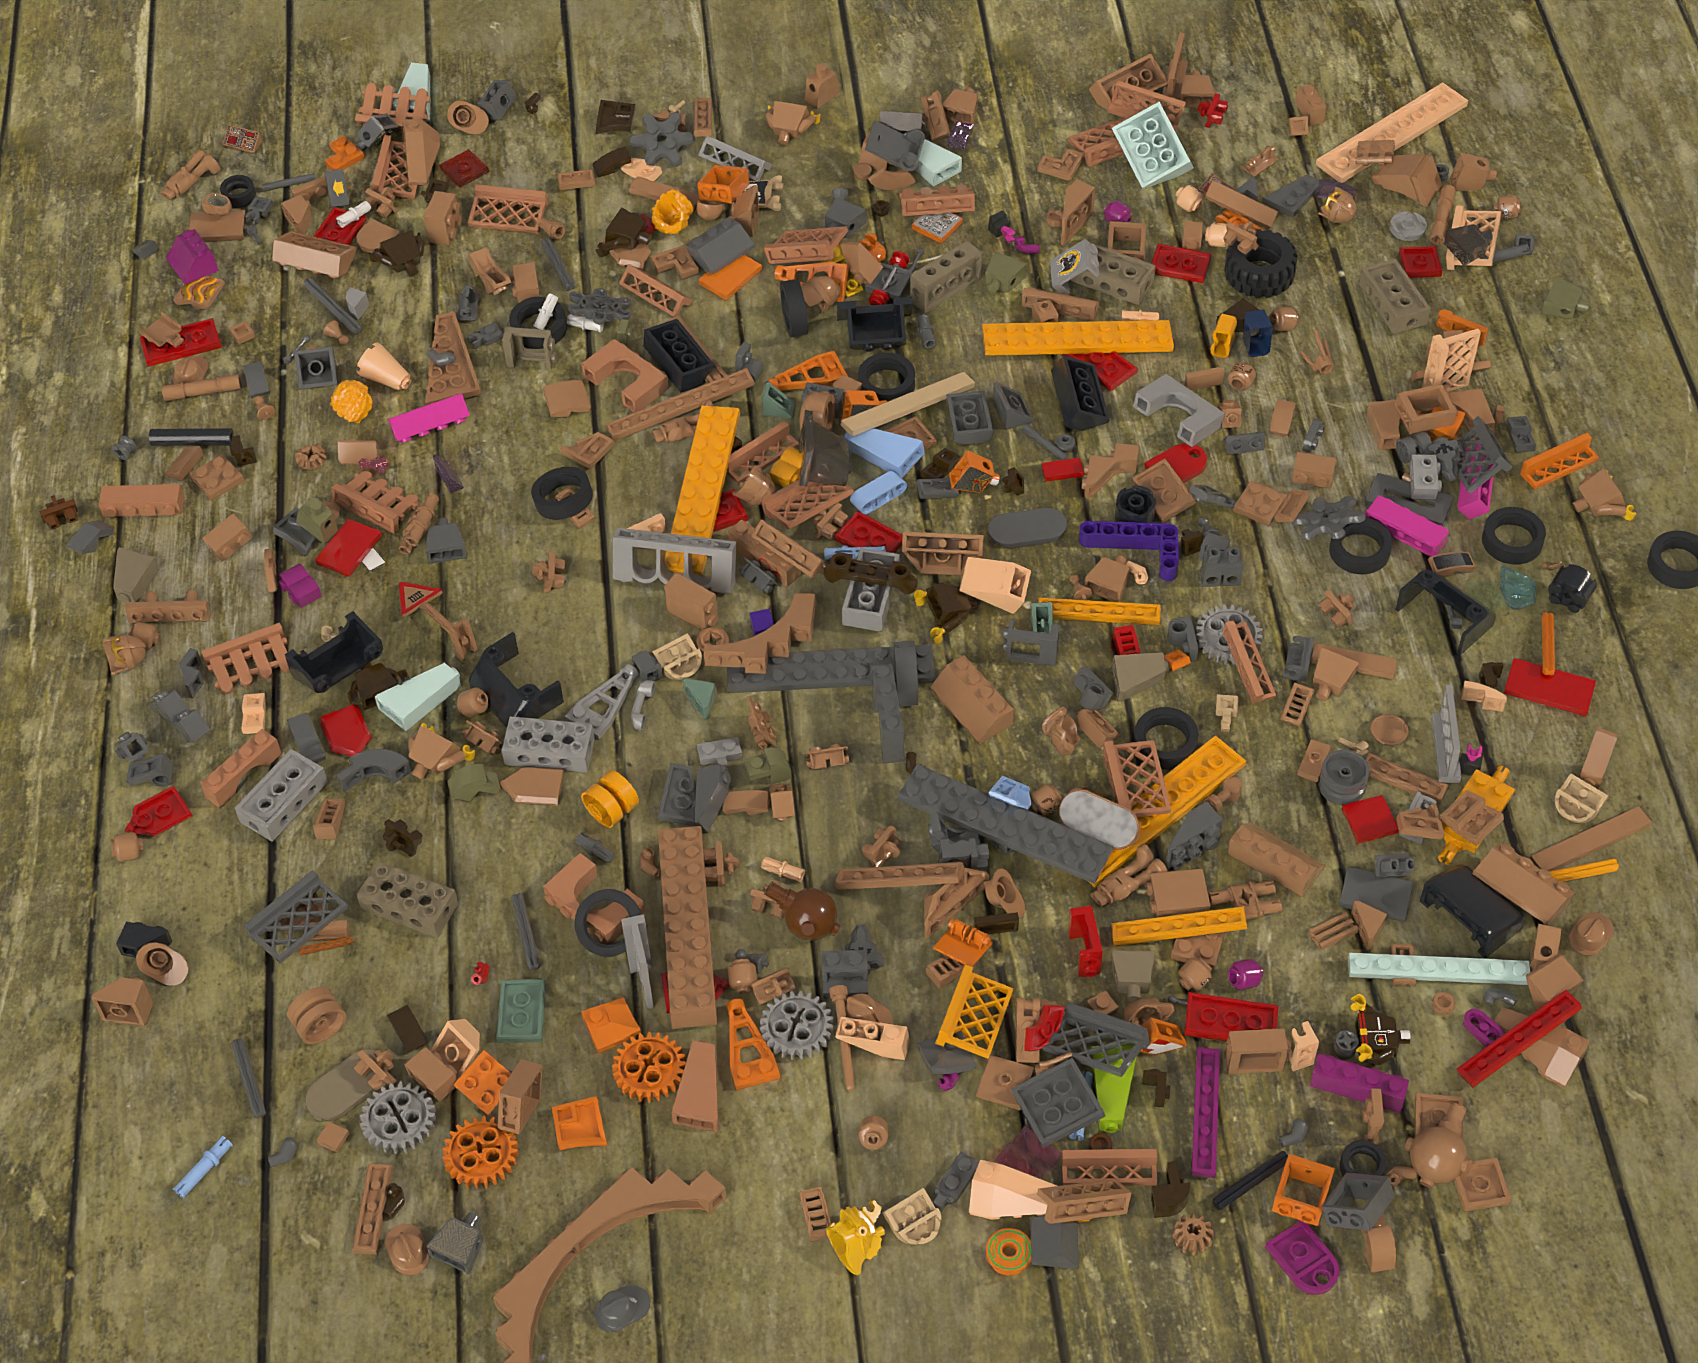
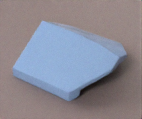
(1011, 792)

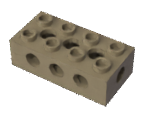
(945, 276)
(1119, 276)
(1394, 296)
(407, 899)

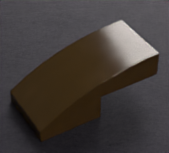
(606, 164)
(942, 464)
(407, 1029)

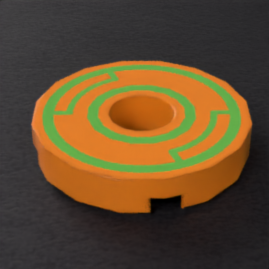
(1009, 1238)

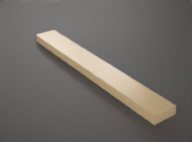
(907, 404)

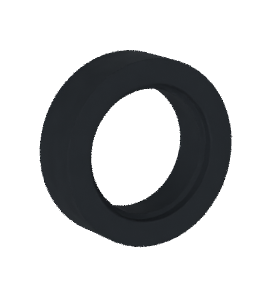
(531, 307)
(793, 308)
(887, 361)
(564, 508)
(1519, 517)
(1358, 564)
(1666, 574)
(1174, 718)
(581, 918)

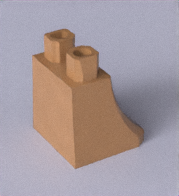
(1397, 175)

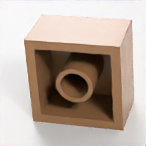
(442, 218)

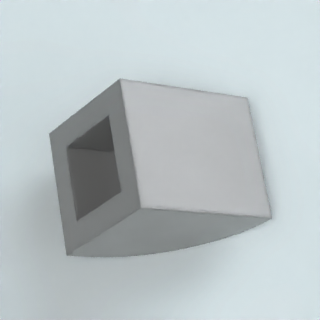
(357, 302)

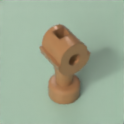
(1230, 792)

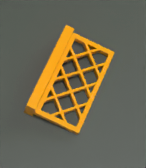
(956, 1010)

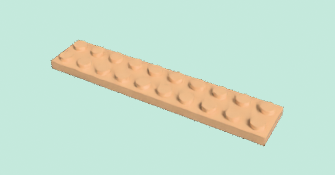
(1399, 126)

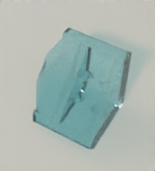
(1517, 588)

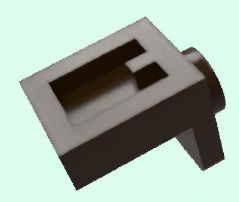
(1489, 674)

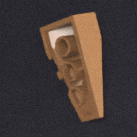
(421, 148)
(1554, 1054)

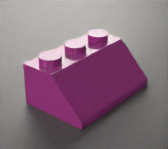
(191, 257)

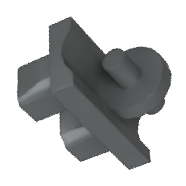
(1394, 865)

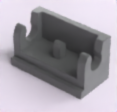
(1298, 659)

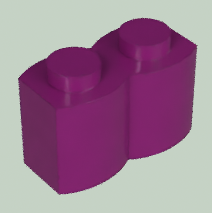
(299, 585)

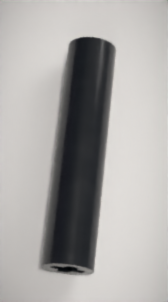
(191, 437)

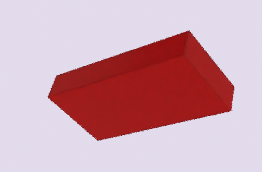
(1062, 469)

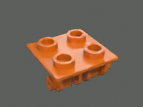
(962, 943)
(481, 1081)

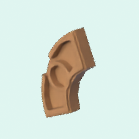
(892, 180)
(270, 569)

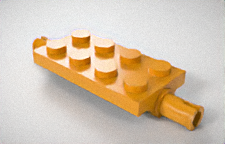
(1496, 796)

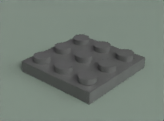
(1058, 1102)

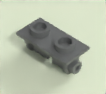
(468, 304)
(1244, 442)
(765, 579)

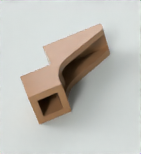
(492, 276)
(1102, 469)

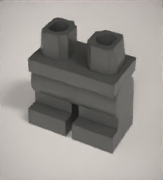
(1224, 564)
(971, 854)

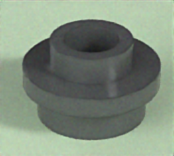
(1065, 443)

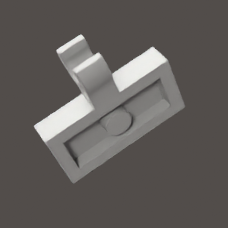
(719, 751)

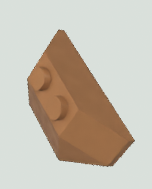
(941, 551)
(949, 899)

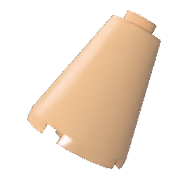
(383, 368)

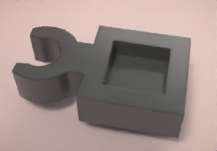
(259, 207)
(488, 334)

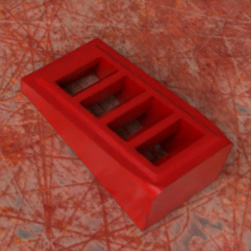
(1126, 634)

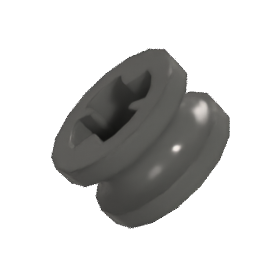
(1443, 171)

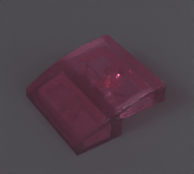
(1028, 1155)

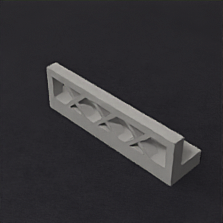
(733, 151)

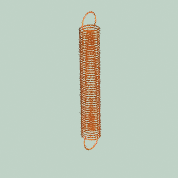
(323, 943)

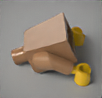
(790, 120)
(1602, 496)
(435, 752)

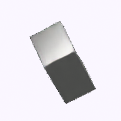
(87, 537)
(192, 677)

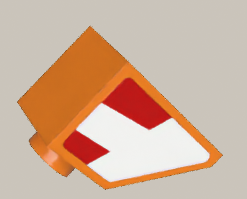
(1163, 1036)

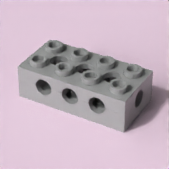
(548, 744)
(281, 795)

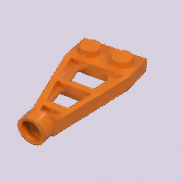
(835, 271)
(827, 362)
(755, 1071)

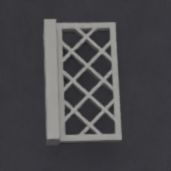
(1446, 739)
(638, 952)

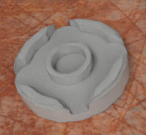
(1408, 226)

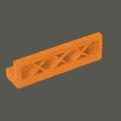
(1554, 459)

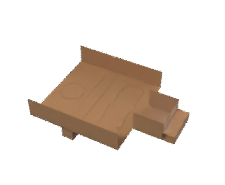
(163, 331)

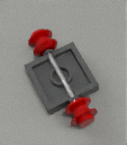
(891, 280)

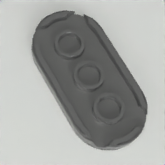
(1027, 527)

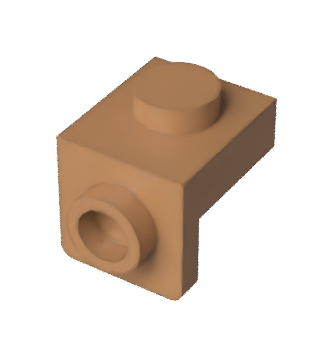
(1232, 413)

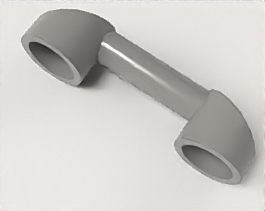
(645, 689)

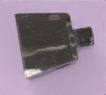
(1467, 242)

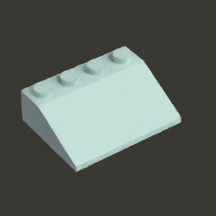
(1152, 146)

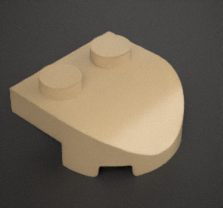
(679, 658)
(1579, 800)
(914, 1219)

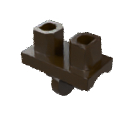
(398, 837)

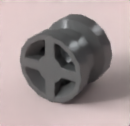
(124, 447)
(1351, 1042)

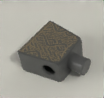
(457, 1243)

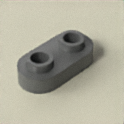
(1311, 441)

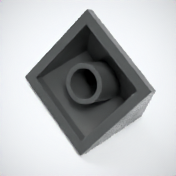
(316, 367)
(1011, 406)
(1054, 1243)

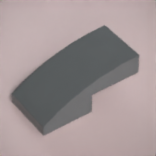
(256, 379)
(1520, 434)

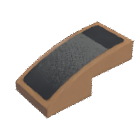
(1448, 563)

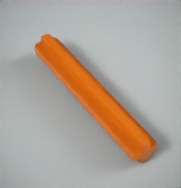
(1548, 643)

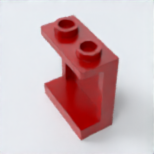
(1083, 925)

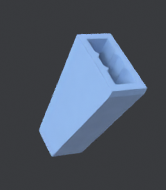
(886, 450)

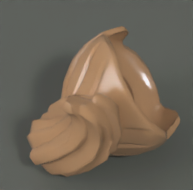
(1061, 730)

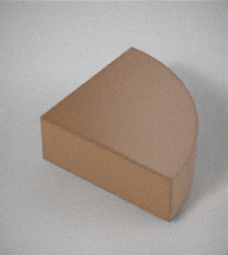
(1498, 413)

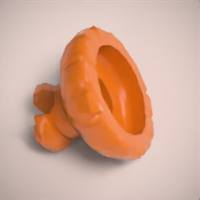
(874, 247)

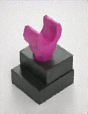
(1000, 225)
(1471, 760)

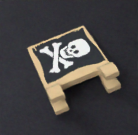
(765, 190)

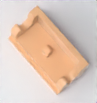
(1305, 1048)

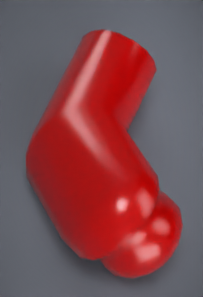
(483, 973)

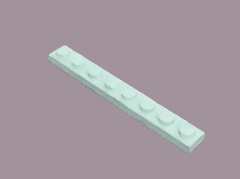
(1438, 968)

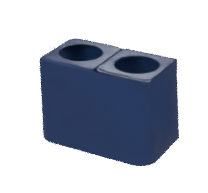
(1256, 344)

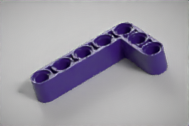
(1136, 536)

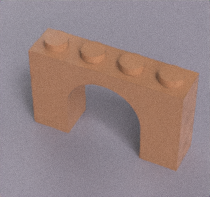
(618, 357)
(563, 892)

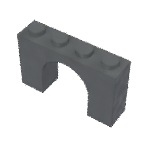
(887, 706)

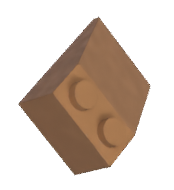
(1077, 208)

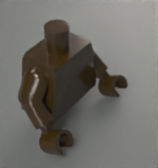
(624, 232)
(400, 252)
(372, 681)

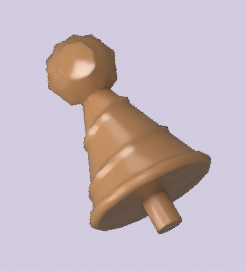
(332, 330)
(264, 411)
(1080, 591)

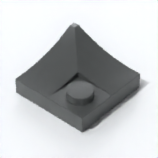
(294, 533)
(946, 1059)

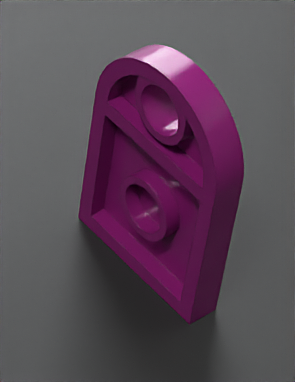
(1303, 1258)

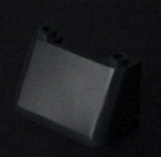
(336, 658)
(1475, 906)

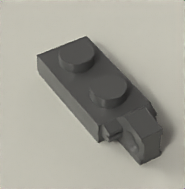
(955, 1180)

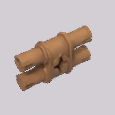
(418, 524)
(1246, 896)

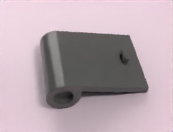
(894, 146)

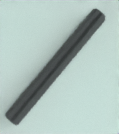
(332, 305)

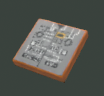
(937, 226)

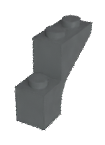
(173, 709)

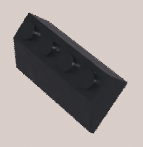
(677, 354)
(1079, 394)

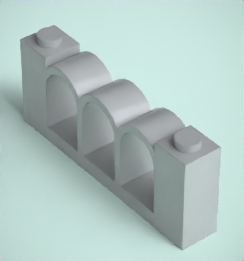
(627, 566)

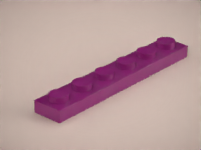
(1205, 1112)

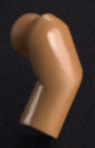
(647, 861)

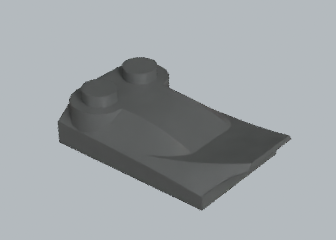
(969, 417)

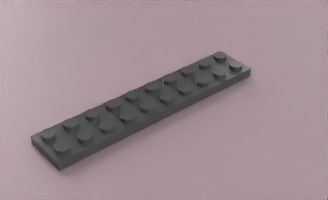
(825, 669)
(1006, 823)

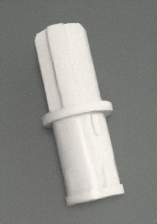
(353, 214)
(545, 311)
(583, 323)

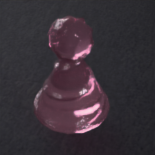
(379, 464)

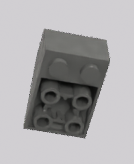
(1196, 835)

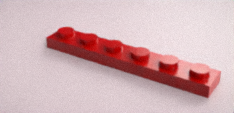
(1519, 1038)

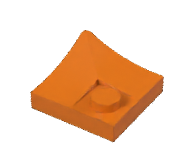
(610, 1024)
(579, 1124)

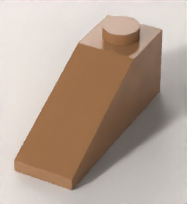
(1598, 757)

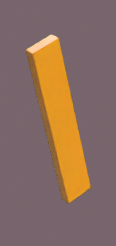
(1104, 611)
(1179, 926)

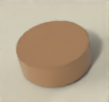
(862, 171)
(1054, 218)
(1443, 1003)

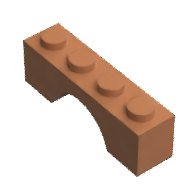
(223, 782)

